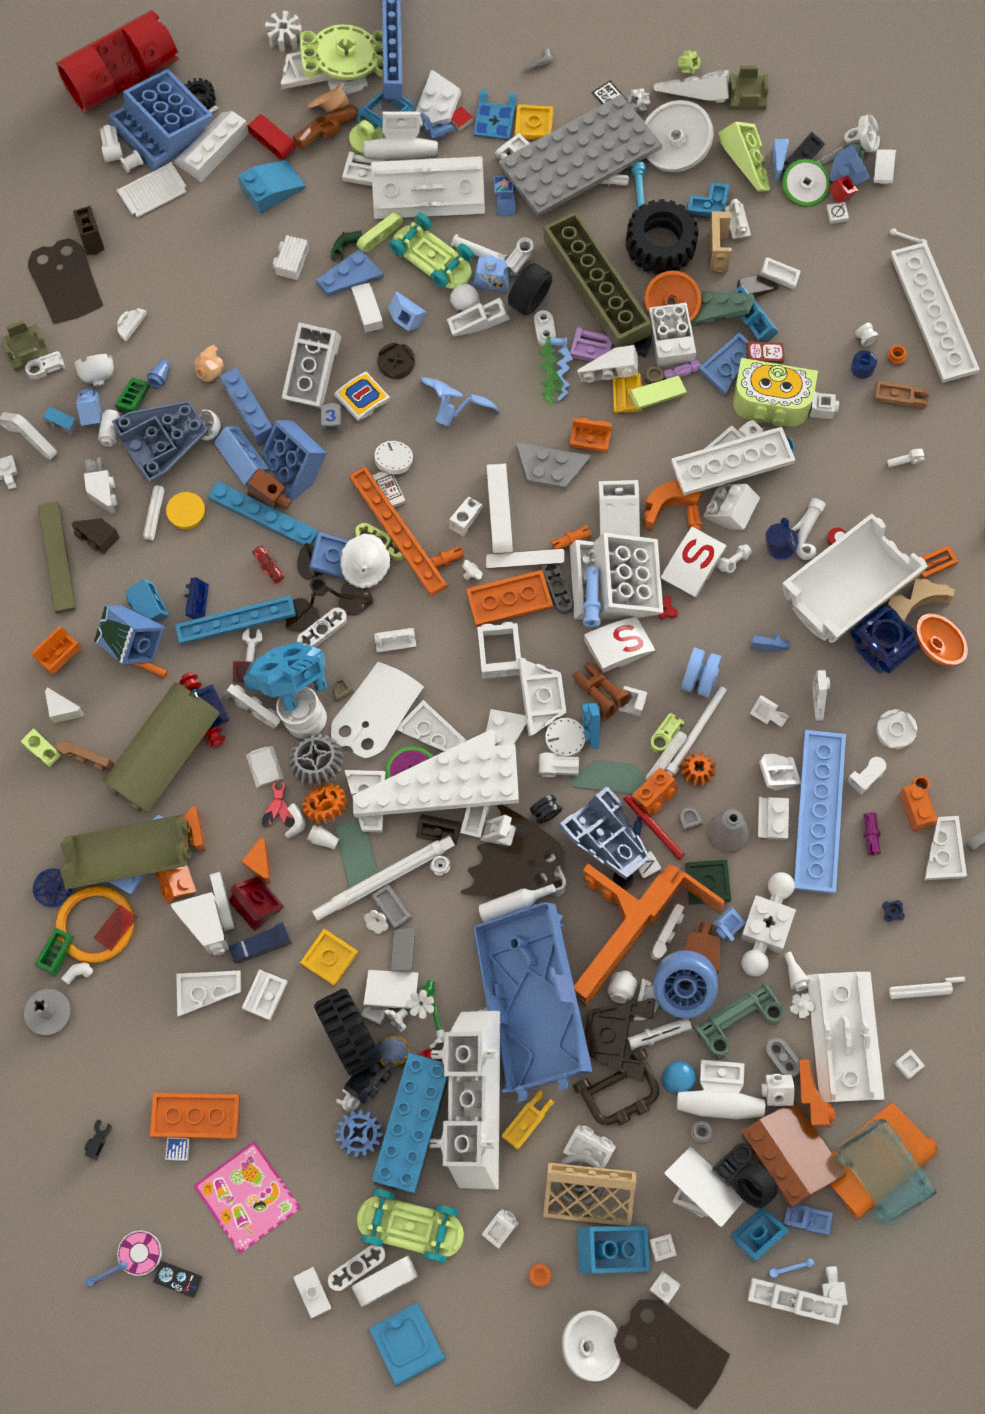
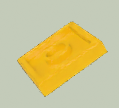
(533, 121)
(329, 957)

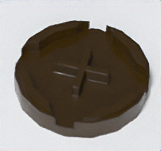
(396, 360)

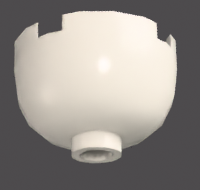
(95, 369)

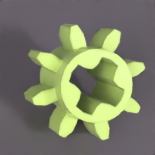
(689, 62)

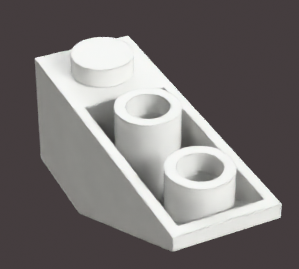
(613, 364)

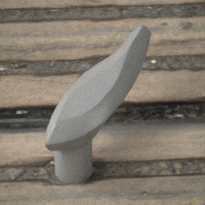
(546, 59)

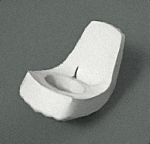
(300, 821)

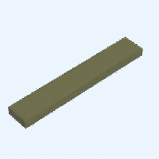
(57, 557)

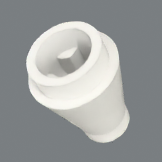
(322, 837)

